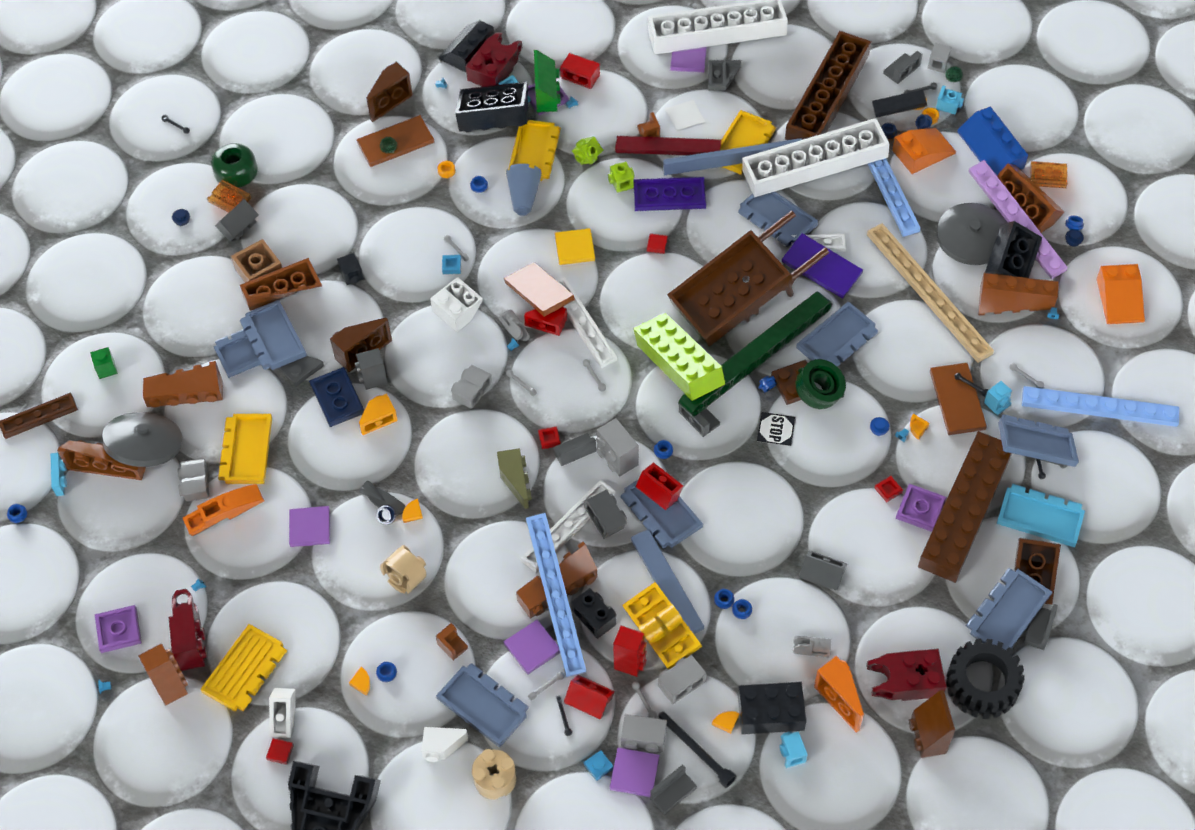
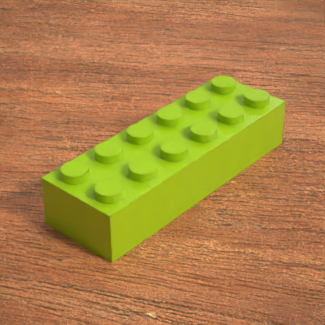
(679, 356)

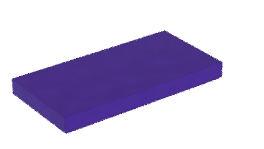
(669, 194)
(830, 272)

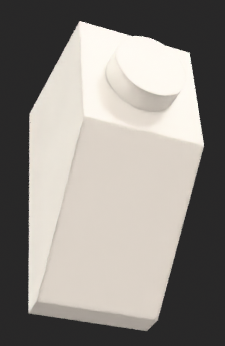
(282, 712)
(442, 742)

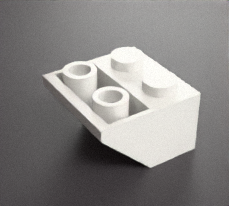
(456, 304)

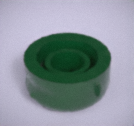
(239, 173)
(827, 376)

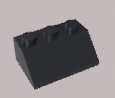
(466, 44)
(1014, 251)

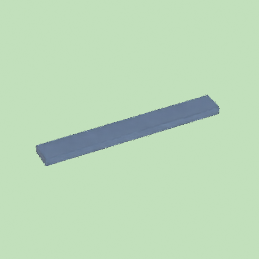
(716, 158)

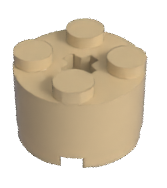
(404, 570)
(490, 763)

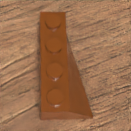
(1030, 197)
(280, 284)
(1014, 294)
(184, 387)
(93, 459)
(575, 571)
(164, 673)

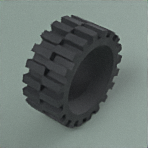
(976, 699)

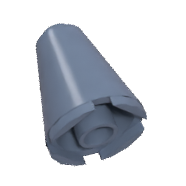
(523, 186)

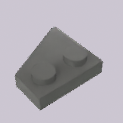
(722, 73)
(301, 369)

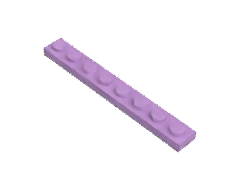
(1012, 211)

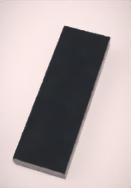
(899, 103)

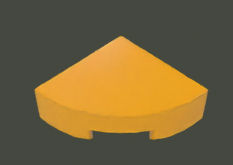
(918, 426)
(412, 511)
(361, 681)
(726, 720)

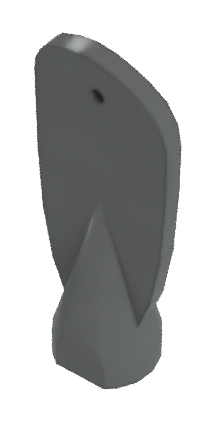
(380, 497)

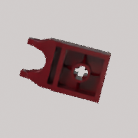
(493, 61)
(187, 633)
(909, 675)

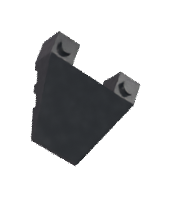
(325, 809)

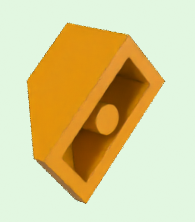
(377, 414)

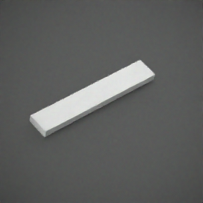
(588, 329)
(568, 525)

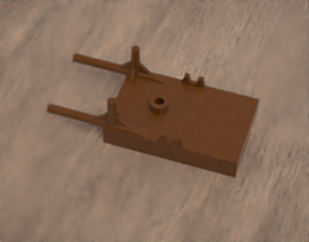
(717, 294)

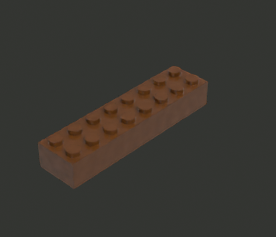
(828, 87)
(965, 508)

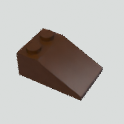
(389, 91)
(359, 339)
(1039, 562)
(932, 726)

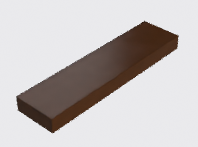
(38, 415)

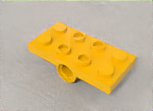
(662, 625)

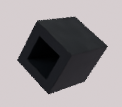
(350, 269)

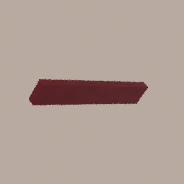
(666, 145)

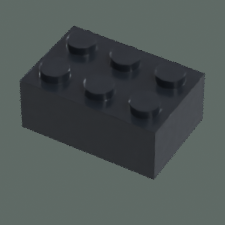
(771, 708)

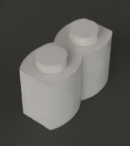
(471, 386)
(194, 480)

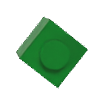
(103, 363)

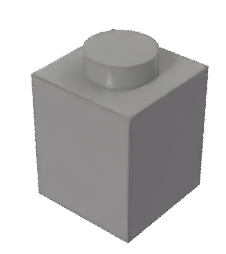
(939, 57)

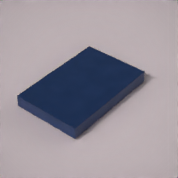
(336, 397)

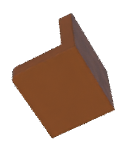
(650, 128)
(450, 642)

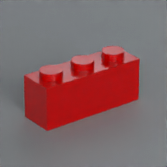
(629, 651)

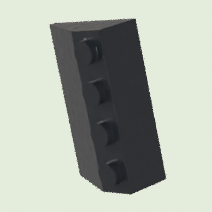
(492, 107)

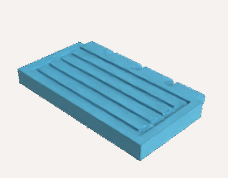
(1041, 516)

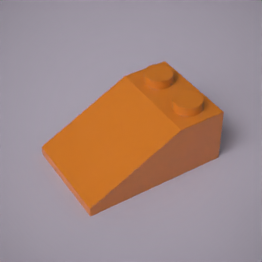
(921, 148)
(1121, 293)
(838, 688)

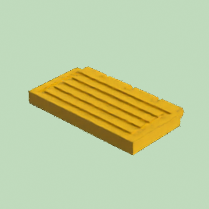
(744, 132)
(536, 146)
(245, 449)
(242, 668)

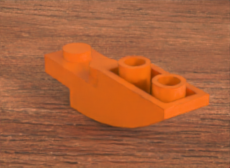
(221, 507)

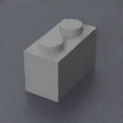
(681, 679)
(643, 733)

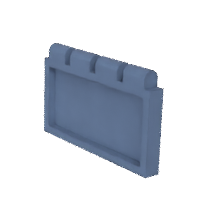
(772, 207)
(838, 335)
(272, 336)
(236, 354)
(1037, 440)
(671, 524)
(1011, 610)
(483, 706)

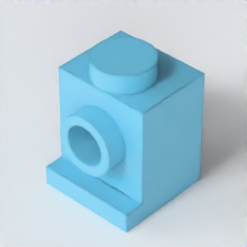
(949, 101)
(998, 398)
(793, 749)

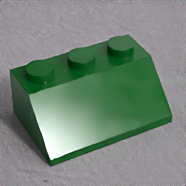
(545, 83)

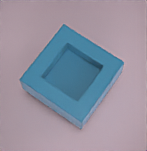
(451, 264)
(598, 765)

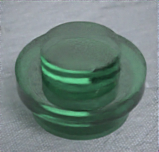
(954, 74)
(388, 145)

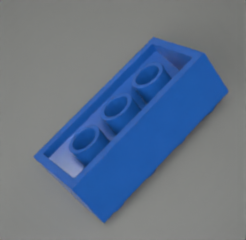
(992, 141)

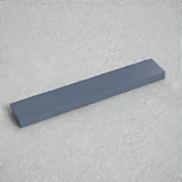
(665, 578)

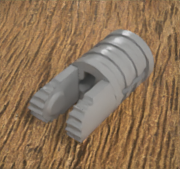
(514, 325)
(812, 646)

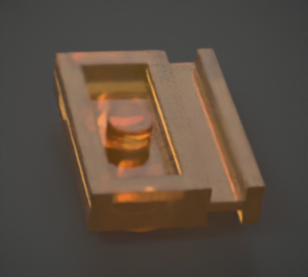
(1049, 174)
(227, 196)

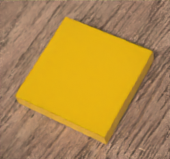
(574, 246)

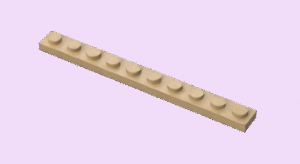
(930, 293)

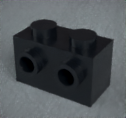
(594, 613)

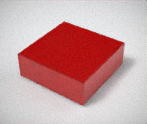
(657, 243)
(549, 437)
(888, 489)
(279, 751)

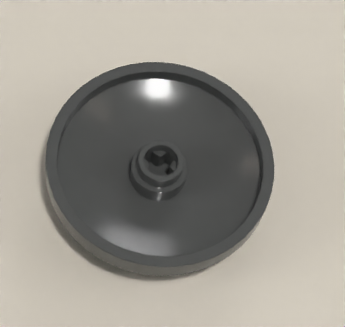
(969, 232)
(142, 439)

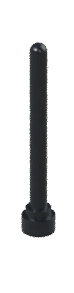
(725, 776)

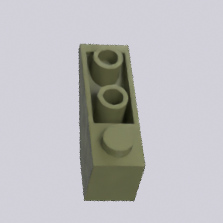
(512, 474)

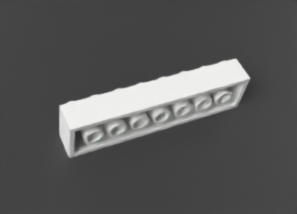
(717, 25)
(815, 157)

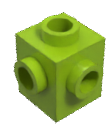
(587, 150)
(621, 177)

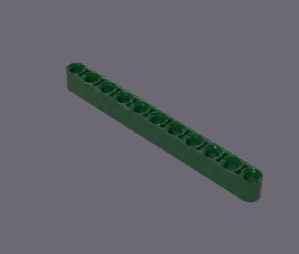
(762, 349)

